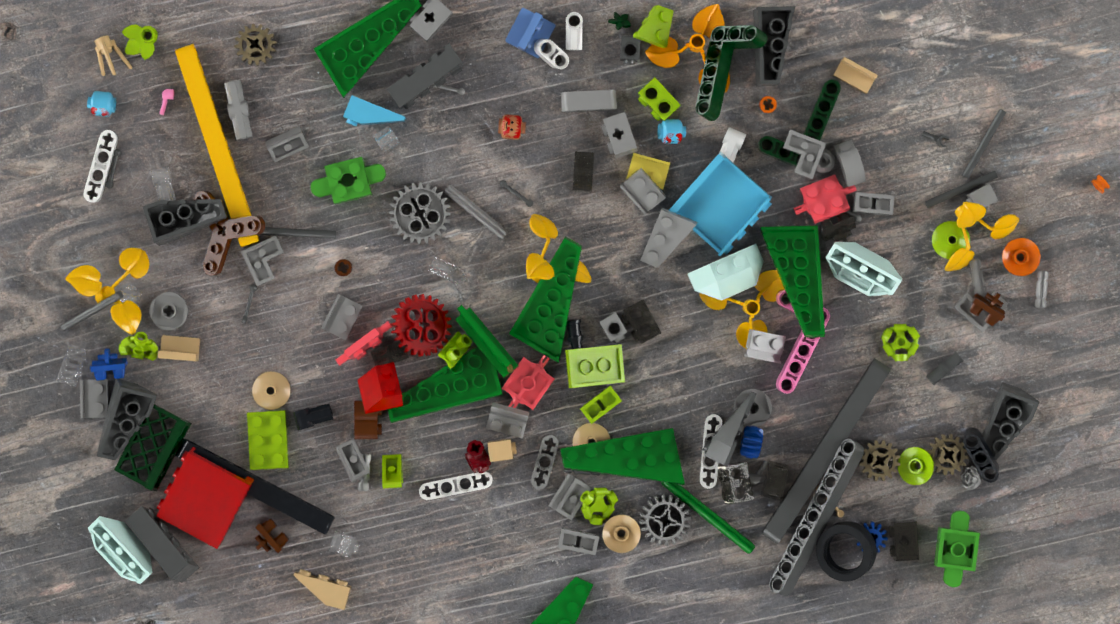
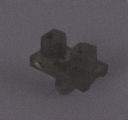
(840, 230)
(389, 354)

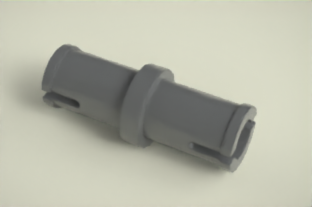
(944, 368)

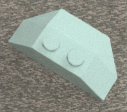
(862, 269)
(729, 274)
(121, 549)

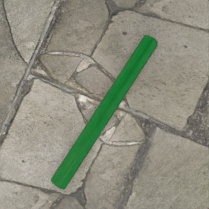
(710, 516)

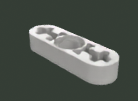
(549, 468)

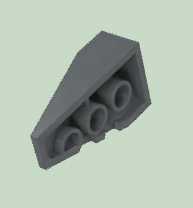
(177, 219)
(125, 414)
(1008, 416)
(724, 441)

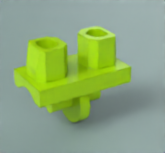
(455, 349)

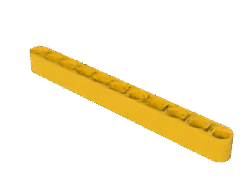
(214, 136)

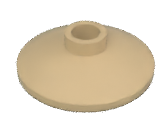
(281, 390)
(590, 431)
(628, 541)

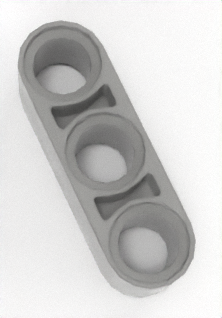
(588, 101)

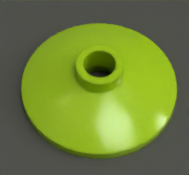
(941, 236)
(908, 469)

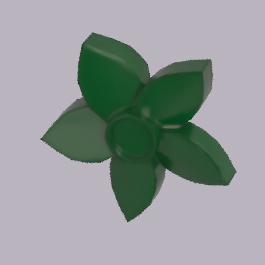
(620, 21)

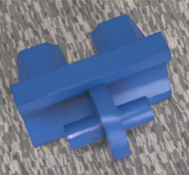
(109, 362)

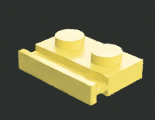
(655, 168)

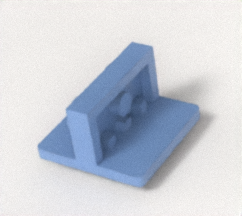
(528, 29)

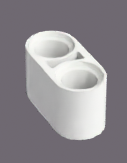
(552, 52)

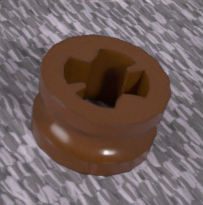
(341, 273)

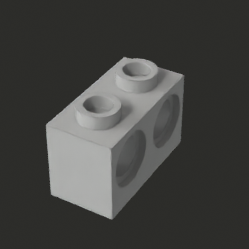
(873, 204)
(578, 541)

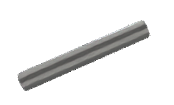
(475, 211)

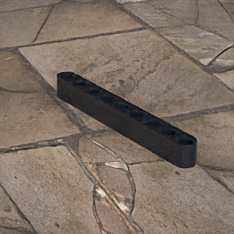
(268, 492)

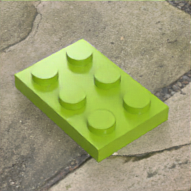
(595, 366)
(267, 440)

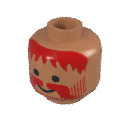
(511, 127)

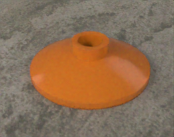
(1030, 254)

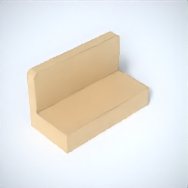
(855, 75)
(179, 348)

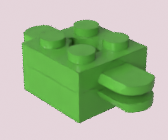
(348, 180)
(956, 548)

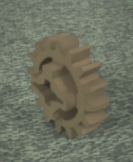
(261, 38)
(954, 449)
(890, 453)

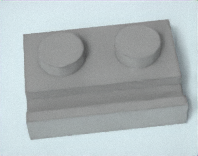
(643, 191)
(342, 317)
(764, 346)
(94, 398)
(507, 420)
(568, 496)

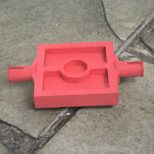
(824, 199)
(359, 348)
(528, 383)

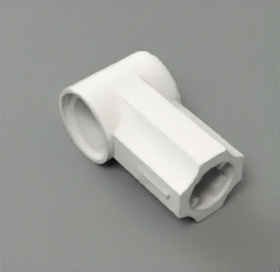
(574, 33)
(732, 143)

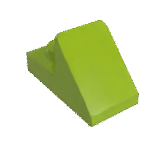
(392, 471)

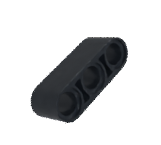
(981, 446)

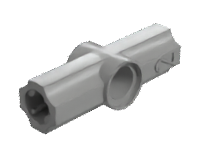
(238, 110)

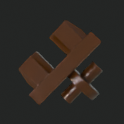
(995, 313)
(276, 543)

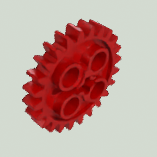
(437, 326)

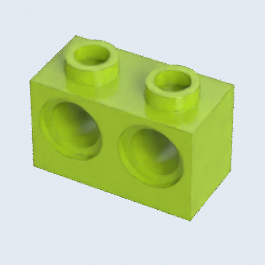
(663, 96)
(600, 404)

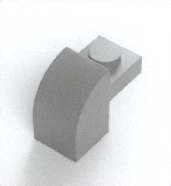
(850, 163)

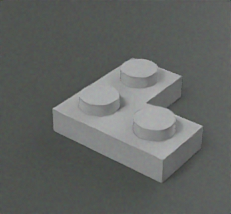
(809, 150)
(257, 257)
(963, 307)

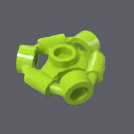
(900, 341)
(139, 347)
(597, 504)

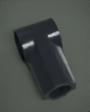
(308, 417)

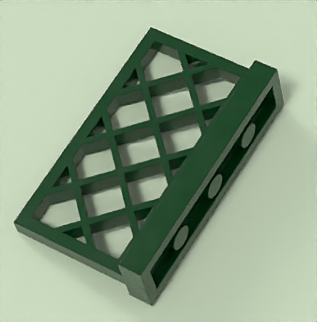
(164, 457)

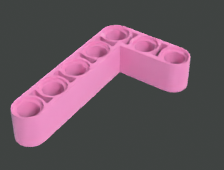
(794, 355)

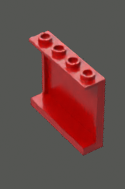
(203, 499)

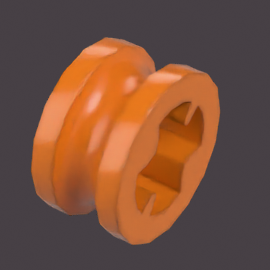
(773, 102)
(1100, 184)

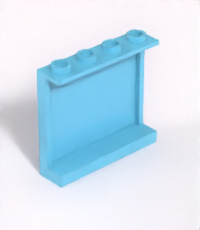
(722, 203)

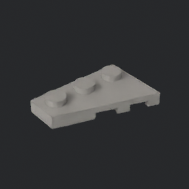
(666, 236)

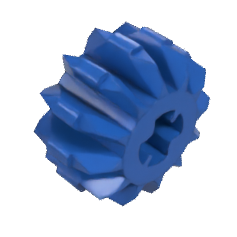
(751, 442)
(875, 531)

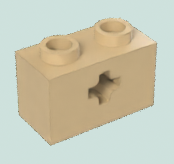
(501, 450)

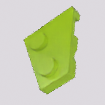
(656, 27)

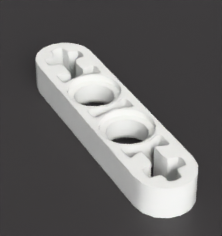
(97, 165)
(704, 474)
(456, 488)

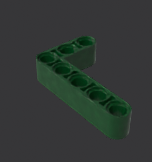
(717, 64)
(809, 131)

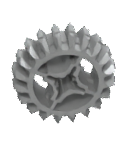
(681, 524)

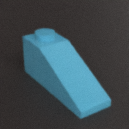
(366, 113)

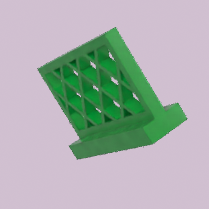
(486, 341)

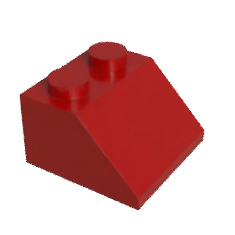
(380, 388)

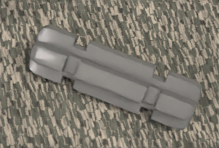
(977, 277)
(1041, 289)
(364, 485)

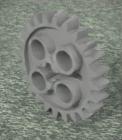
(404, 221)

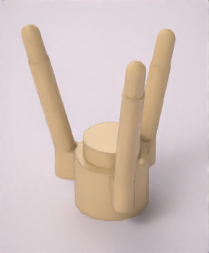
(105, 46)

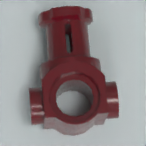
(477, 457)

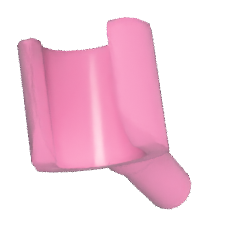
(167, 94)

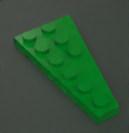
(360, 45)
(798, 264)
(547, 310)
(465, 383)
(635, 456)
(567, 605)

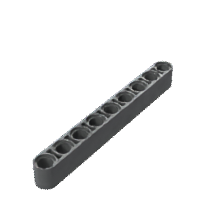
(824, 513)

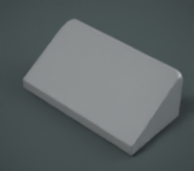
(286, 144)
(352, 460)

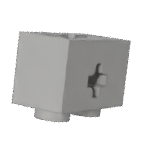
(428, 30)
(620, 124)

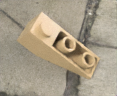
(329, 592)

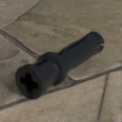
(574, 334)

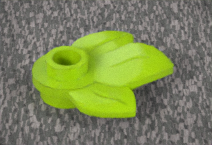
(137, 41)

